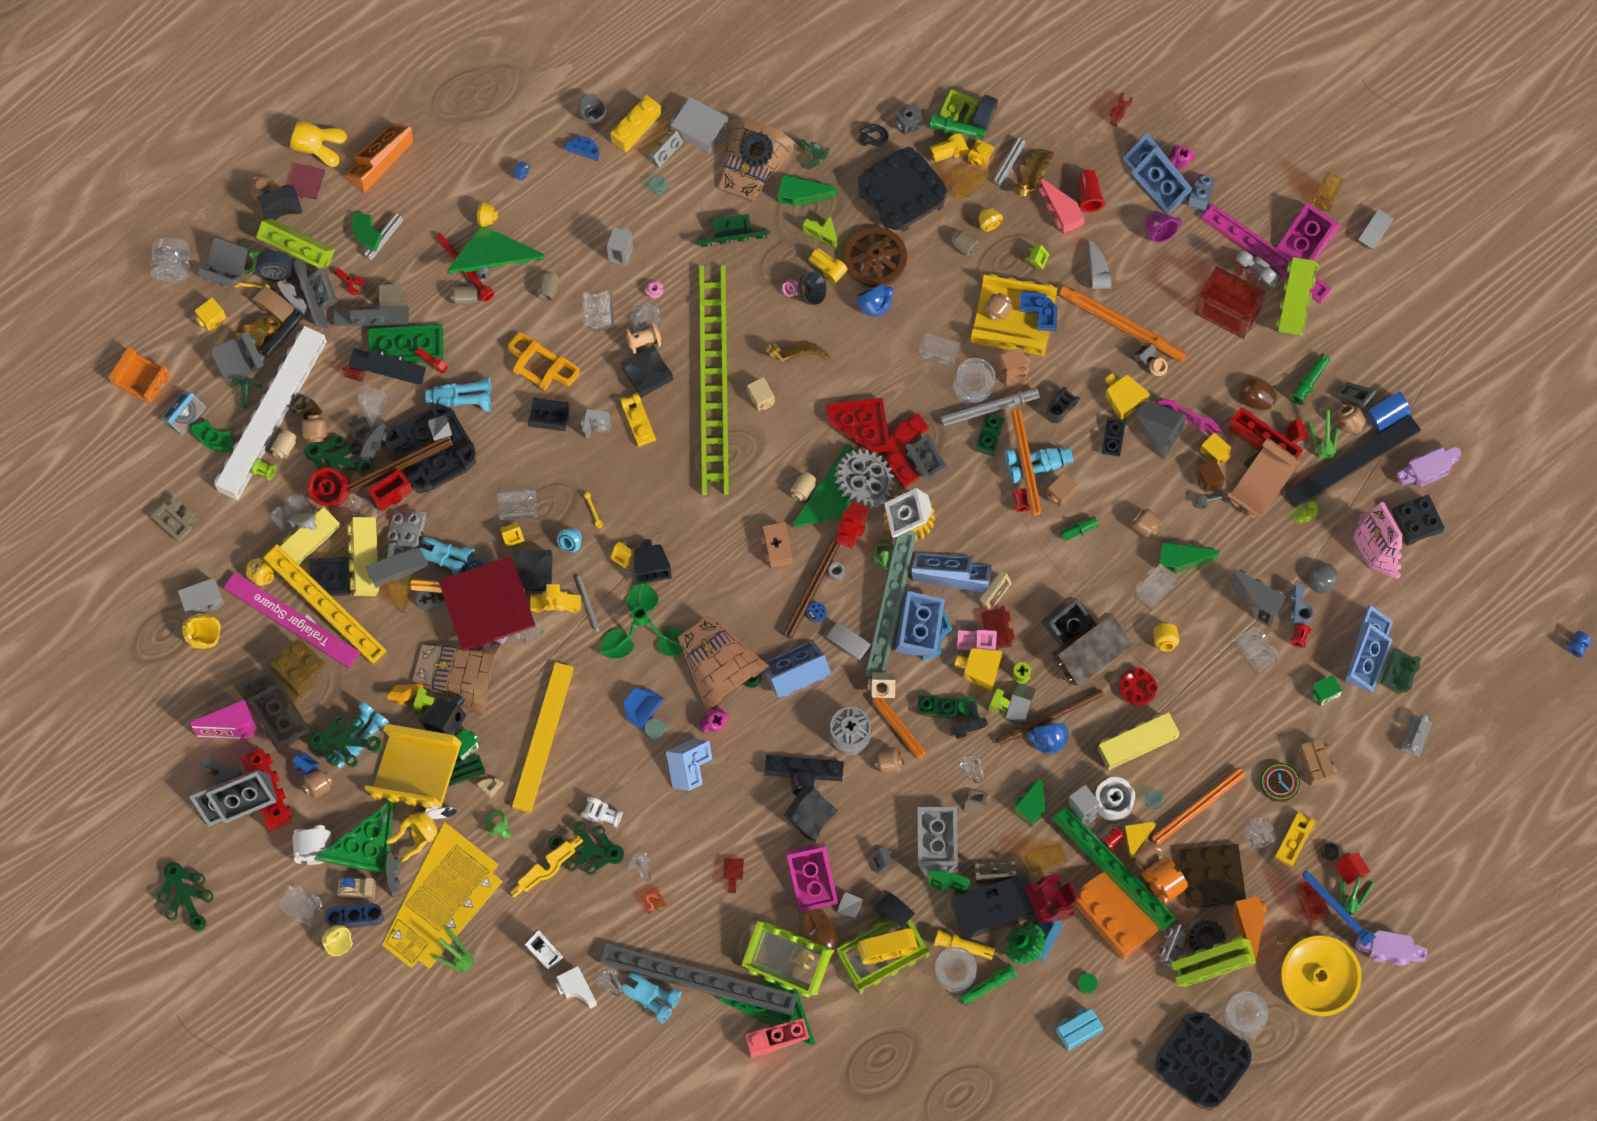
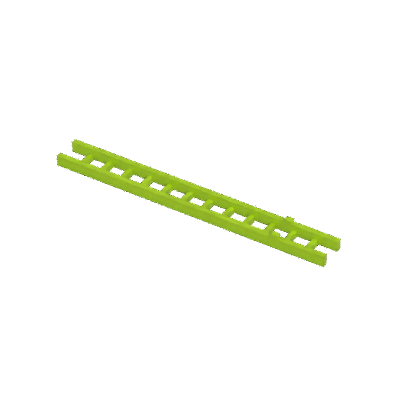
(714, 477)

